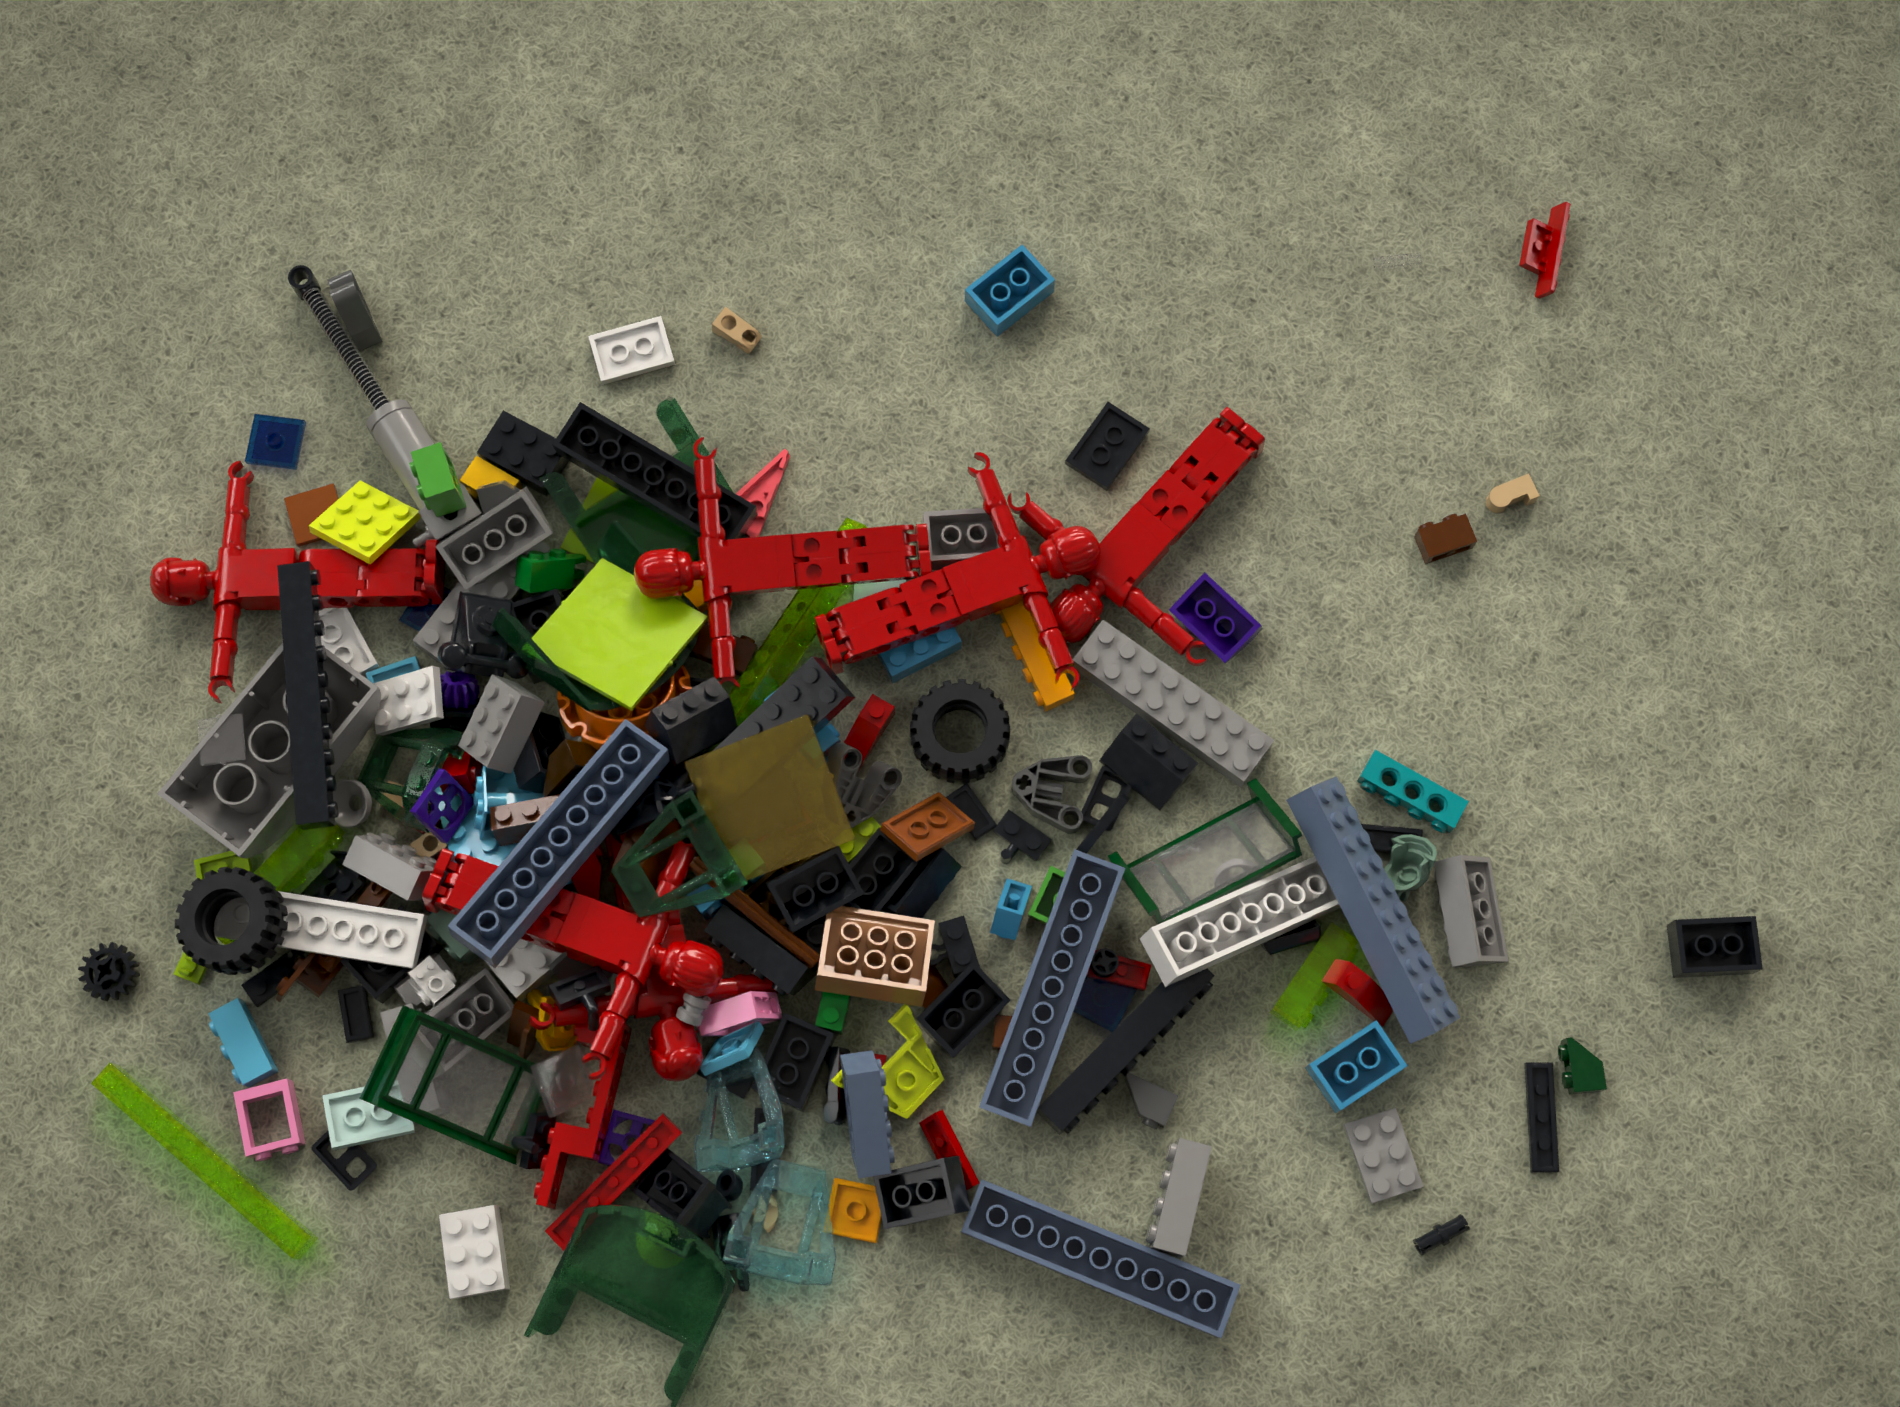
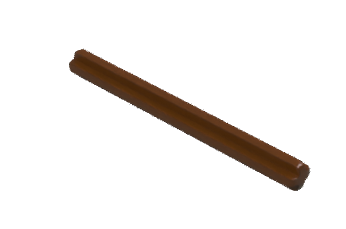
(764, 920)

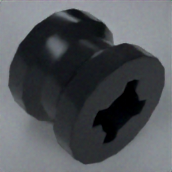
(1108, 956)

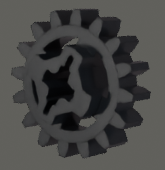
(116, 958)

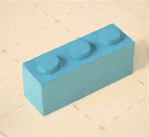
(242, 1043)

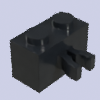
(957, 945)

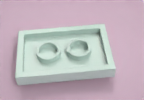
(359, 1122)

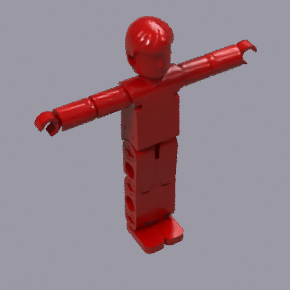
(1149, 531)
(773, 563)
(250, 579)
(966, 591)
(596, 936)
(672, 1042)

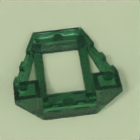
(431, 757)
(708, 845)

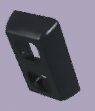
(1096, 795)
(1297, 937)
(338, 1165)

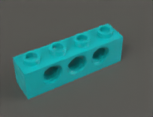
(1450, 803)

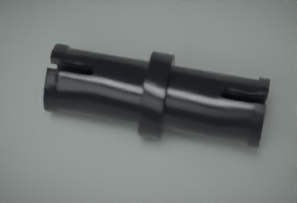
(1441, 1234)

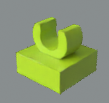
(189, 970)

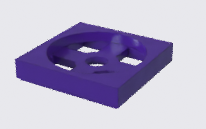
(420, 808)
(619, 1139)

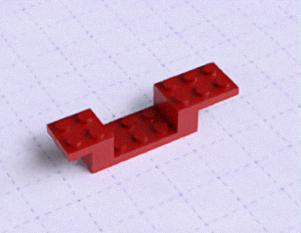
(576, 1140)

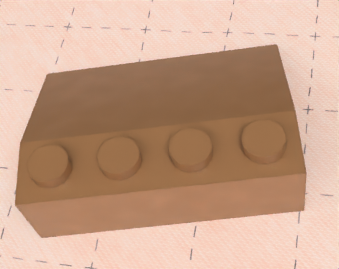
(875, 955)

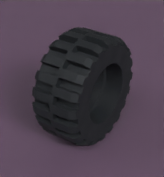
(960, 697)
(204, 903)

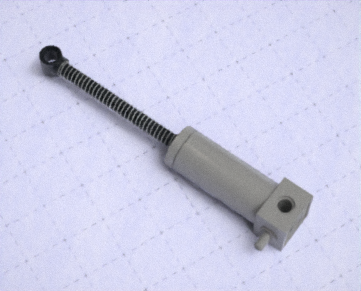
(392, 423)

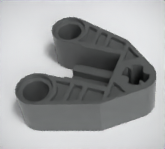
(354, 310)
(1054, 769)
(858, 796)

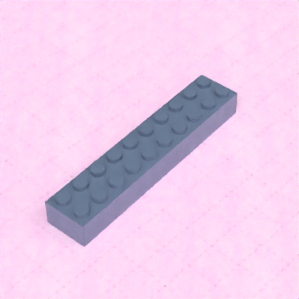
(559, 843)
(1373, 909)
(1052, 988)
(1101, 1259)

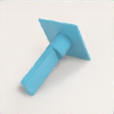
(484, 800)

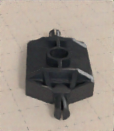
(653, 801)
(335, 876)

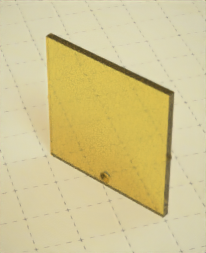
(771, 797)

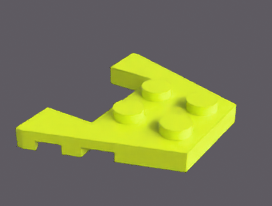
(911, 1071)

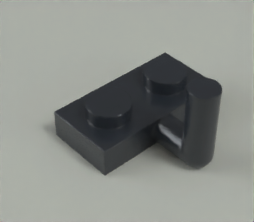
(1021, 837)
(581, 989)
(534, 1143)

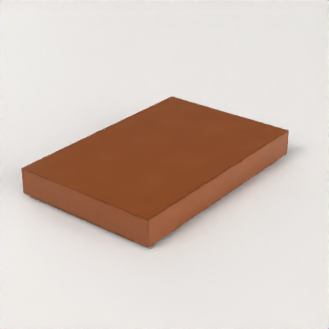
(927, 826)

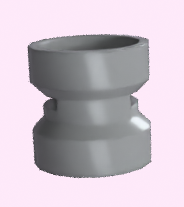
(692, 1009)

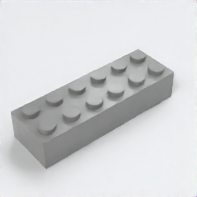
(497, 584)

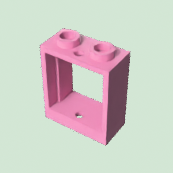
(740, 1012)
(290, 1145)

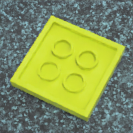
(365, 522)

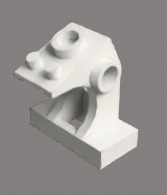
(427, 982)

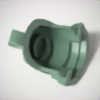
(1410, 863)

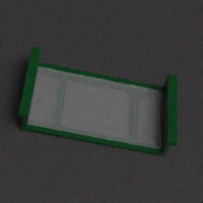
(1213, 857)
(454, 1084)

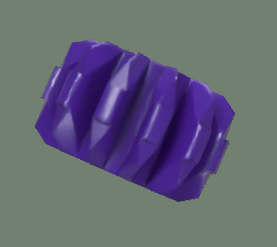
(458, 689)

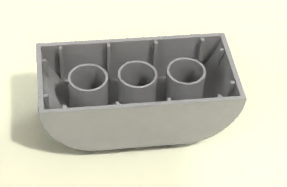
(252, 799)

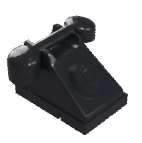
(476, 644)
(685, 1194)

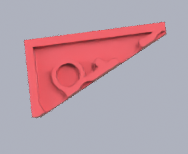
(762, 490)

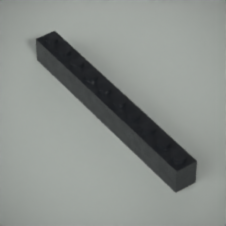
(306, 696)

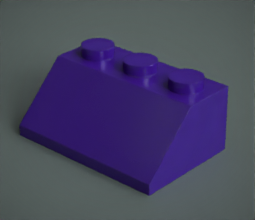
(1216, 618)

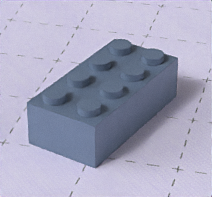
(867, 1113)

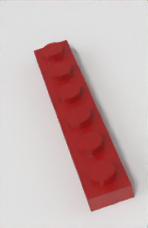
(616, 1177)

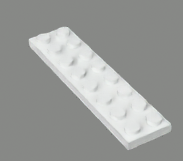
(337, 929)

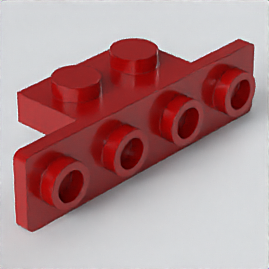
(1544, 248)

